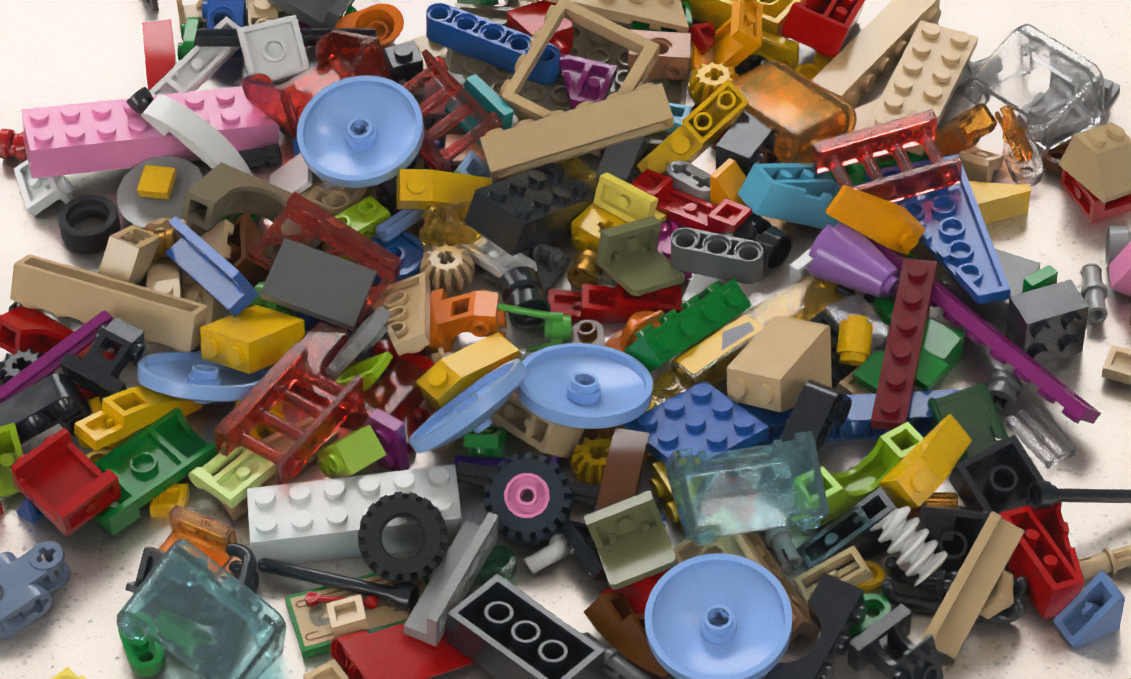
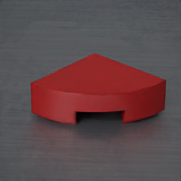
(702, 36)

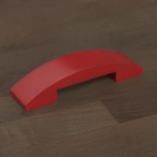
(691, 210)

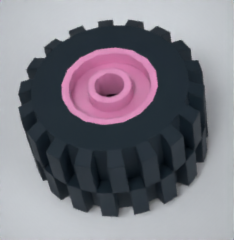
(529, 498)

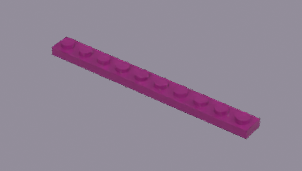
(1004, 349)

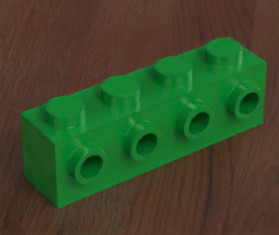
(686, 328)

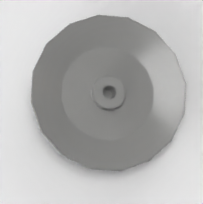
(141, 210)

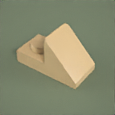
(980, 164)

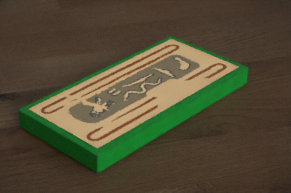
(313, 623)

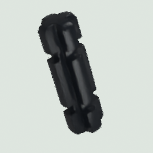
(258, 157)

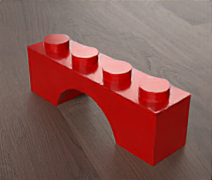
(30, 328)

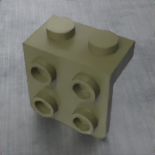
(632, 257)
(631, 540)

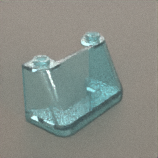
(748, 489)
(204, 617)

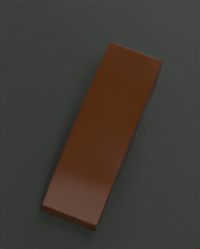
(623, 467)
(624, 630)

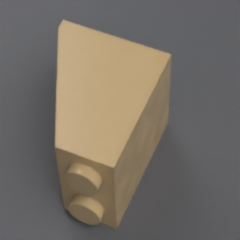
(780, 363)

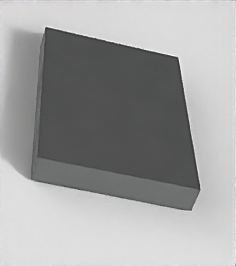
(318, 284)

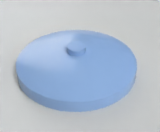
(360, 131)
(195, 378)
(585, 386)
(470, 408)
(718, 619)

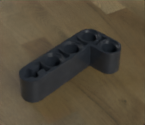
(44, 406)
(817, 411)

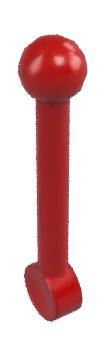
(313, 599)

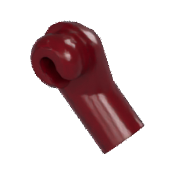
(412, 423)

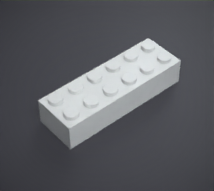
(323, 516)

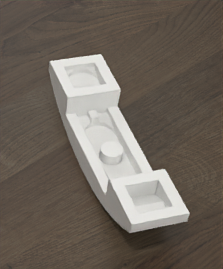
(194, 132)

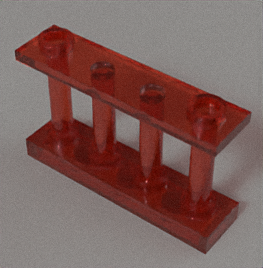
(884, 139)
(443, 158)
(275, 388)

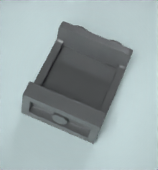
(315, 12)

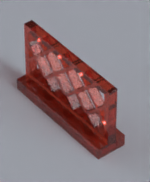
(335, 234)

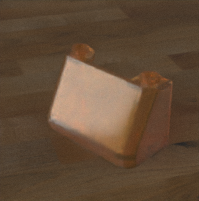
(795, 109)

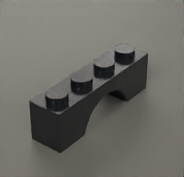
(835, 611)

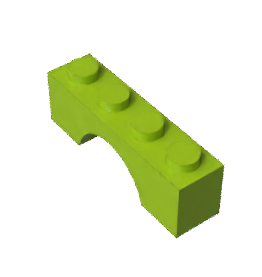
(851, 486)

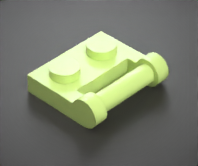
(233, 481)

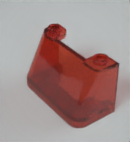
(338, 56)

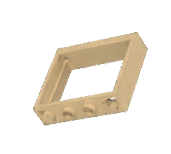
(647, 58)

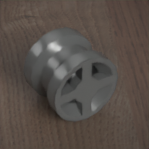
(1004, 390)

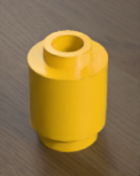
(854, 340)

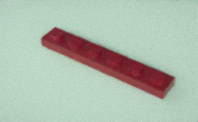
(904, 344)

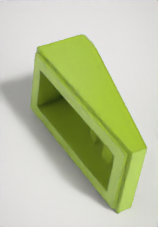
(369, 369)

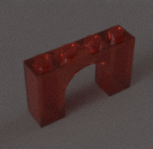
(394, 394)

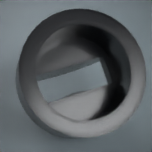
(140, 100)

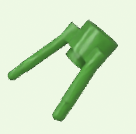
(555, 325)

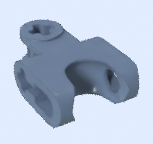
(28, 585)

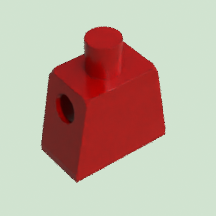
(531, 17)

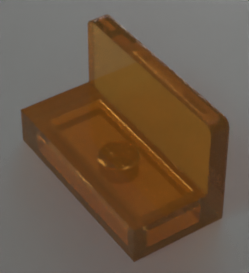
(202, 532)

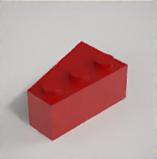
(823, 24)
(1045, 558)

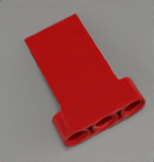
(394, 655)

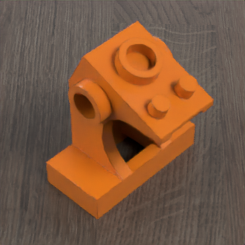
(468, 312)

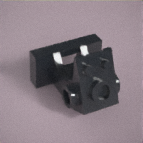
(100, 373)
(888, 641)

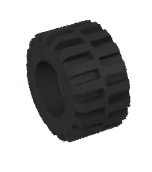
(380, 515)

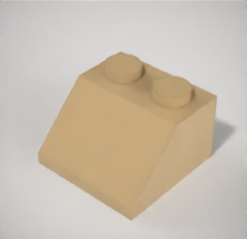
(1100, 161)

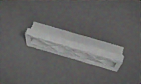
(452, 579)

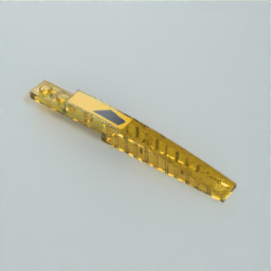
(714, 352)

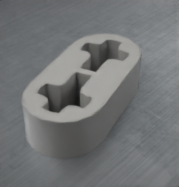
(689, 179)

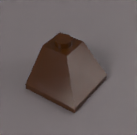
(242, 242)

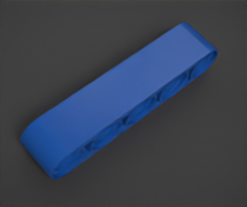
(487, 41)

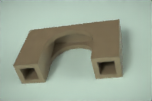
(234, 191)

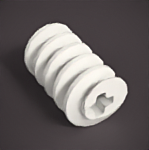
(910, 543)

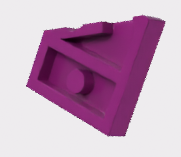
(586, 79)
(392, 438)

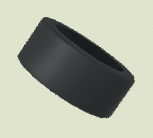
(88, 207)

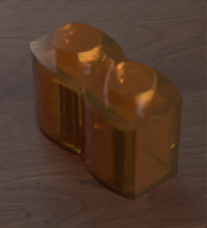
(965, 130)

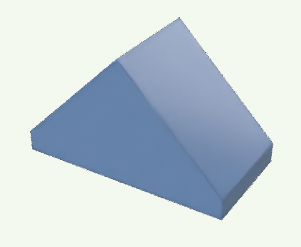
(1092, 612)

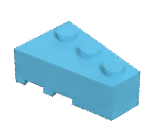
(790, 193)

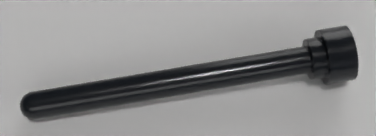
(1045, 495)
(401, 595)

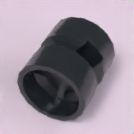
(775, 242)
(523, 289)

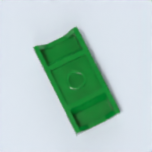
(151, 465)

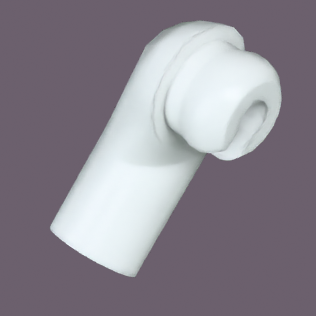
(550, 554)

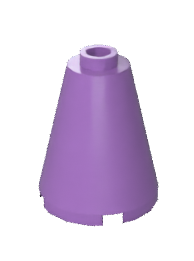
(852, 261)

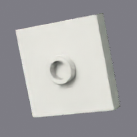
(274, 48)

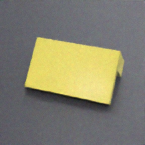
(625, 200)

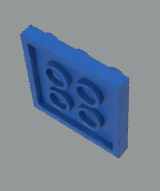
(700, 421)

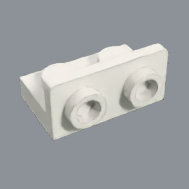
(42, 192)

